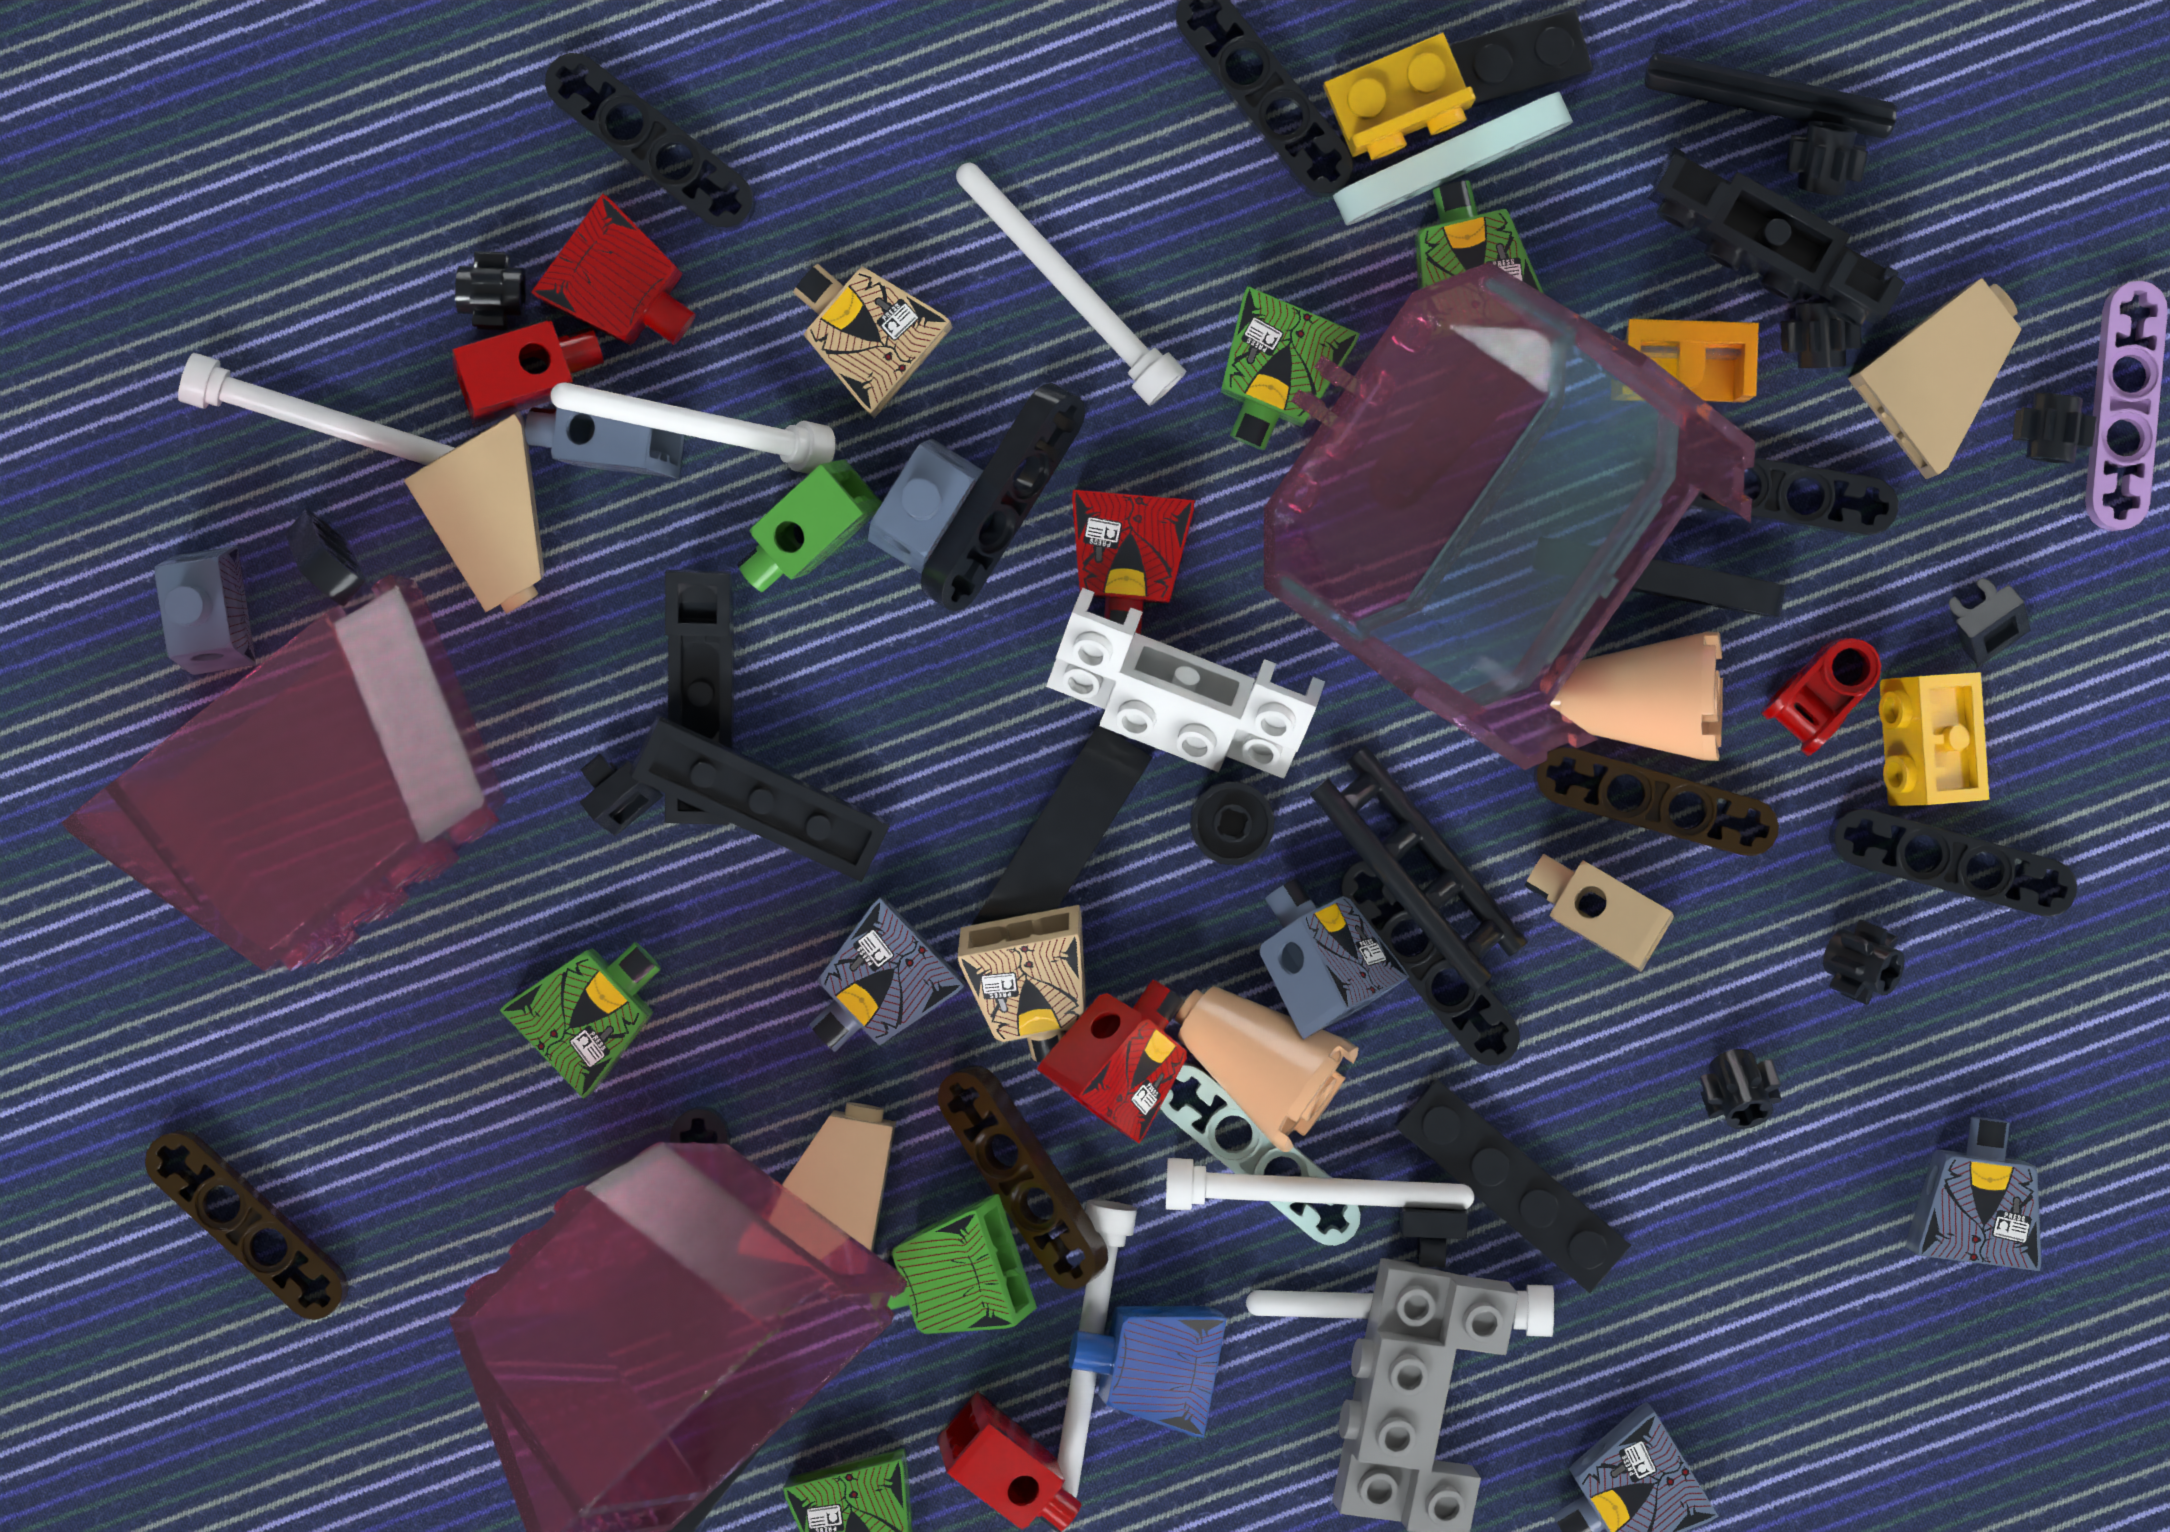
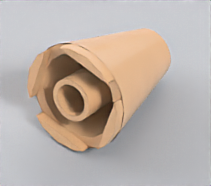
(1652, 696)
(1264, 1061)

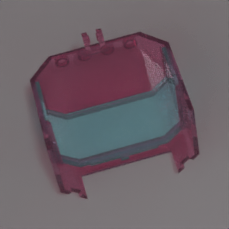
(1490, 501)

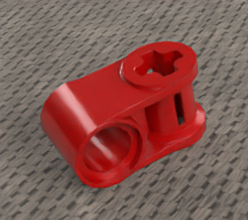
(1821, 695)

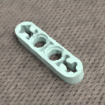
(1452, 158)
(1255, 1155)

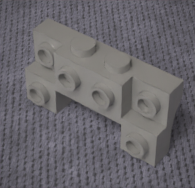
(1402, 1392)

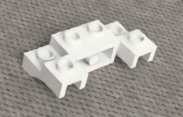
(1179, 698)

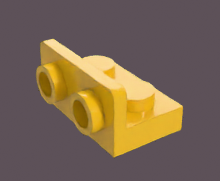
(1399, 96)
(1934, 739)

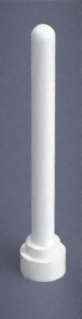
(1150, 370)
(208, 383)
(799, 445)
(1191, 1185)
(1114, 1223)
(1532, 1313)

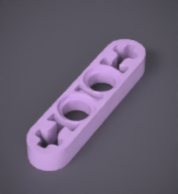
(2138, 407)

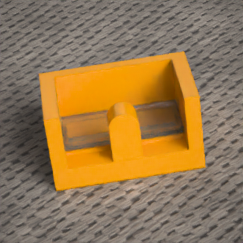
(1706, 356)

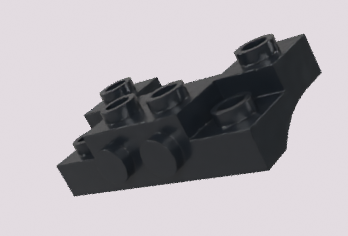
(1773, 238)

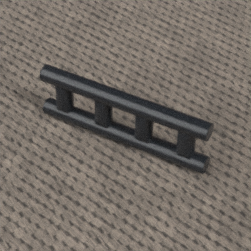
(1453, 877)

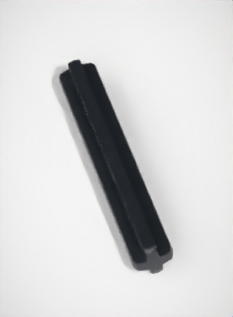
(1769, 94)

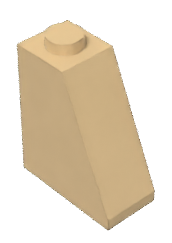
(1940, 373)
(487, 513)
(847, 1170)

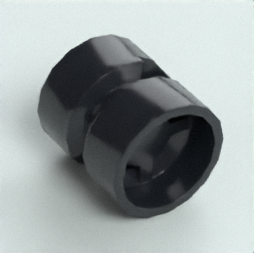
(1232, 823)

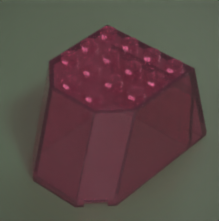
(308, 788)
(661, 1335)

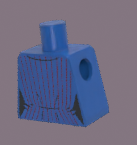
(1156, 1363)

